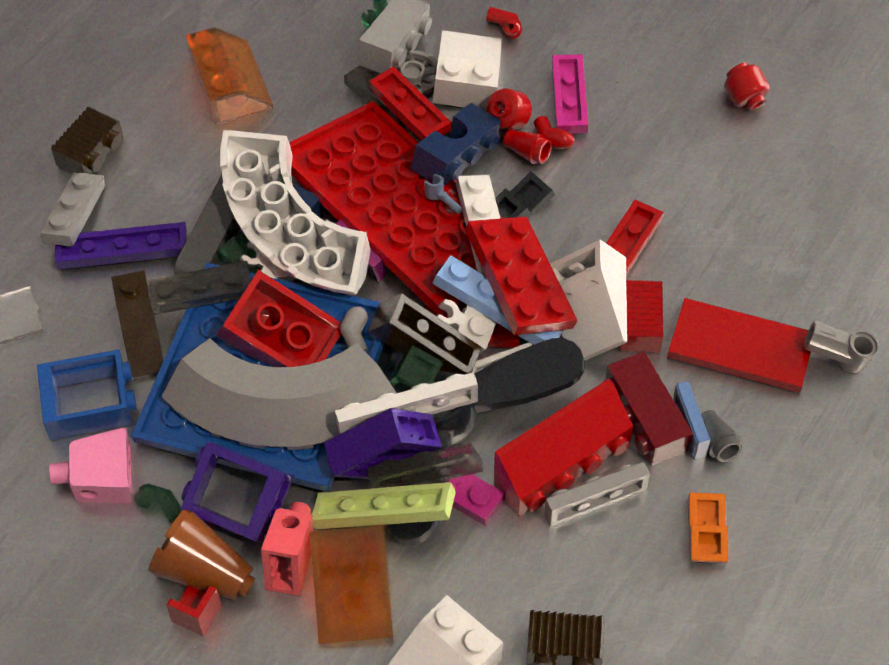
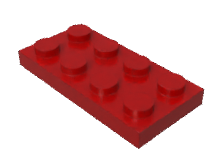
(520, 275)

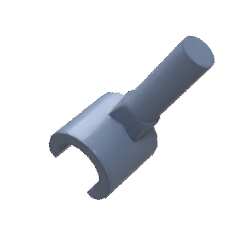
(436, 191)

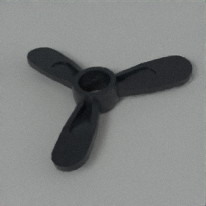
(506, 383)

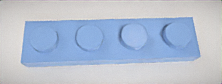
(476, 292)

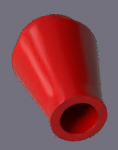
(531, 146)

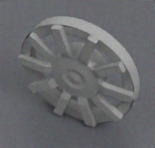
(415, 71)

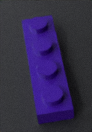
(123, 245)

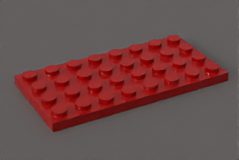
(366, 180)

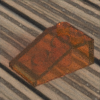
(352, 584)

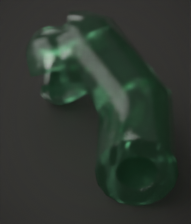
(379, 6)
(160, 496)

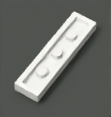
(477, 202)
(422, 398)

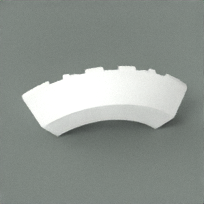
(280, 222)

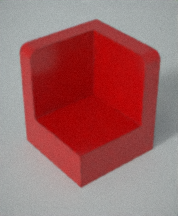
(195, 609)

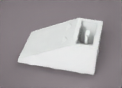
(597, 294)

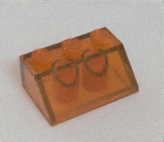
(227, 75)

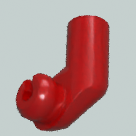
(507, 20)
(560, 138)

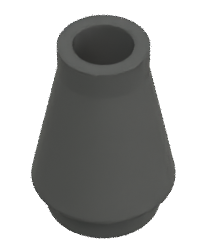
(723, 439)

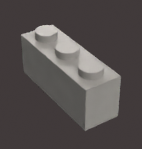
(393, 35)

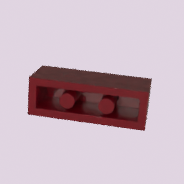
(655, 417)

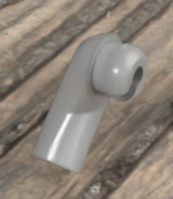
(353, 325)

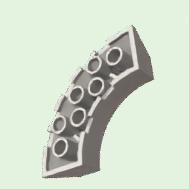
(268, 403)

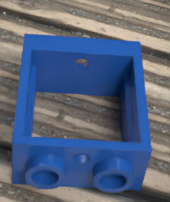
(79, 370)

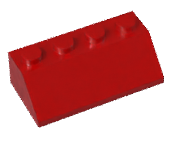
(562, 448)

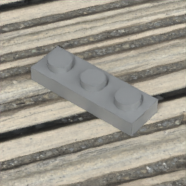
(72, 209)
(596, 493)

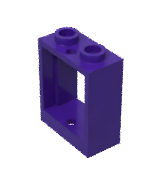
(387, 436)
(270, 500)

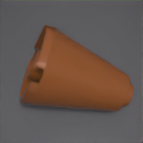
(201, 559)

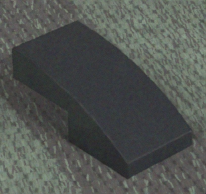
(524, 198)

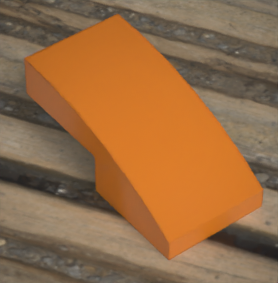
(707, 527)

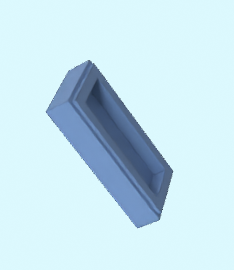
(689, 409)

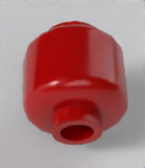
(746, 86)
(510, 107)

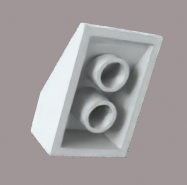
(466, 69)
(449, 638)

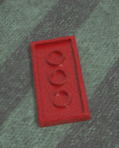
(740, 345)

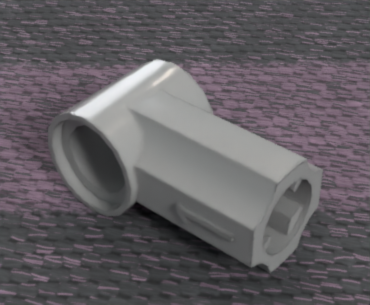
(849, 349)

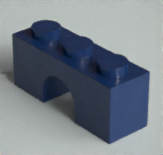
(471, 136)

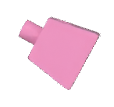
(98, 468)

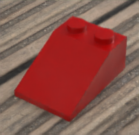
(279, 325)

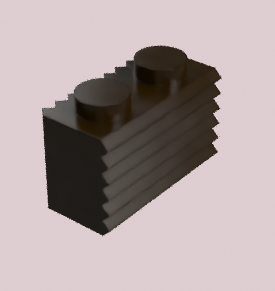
(87, 142)
(565, 639)

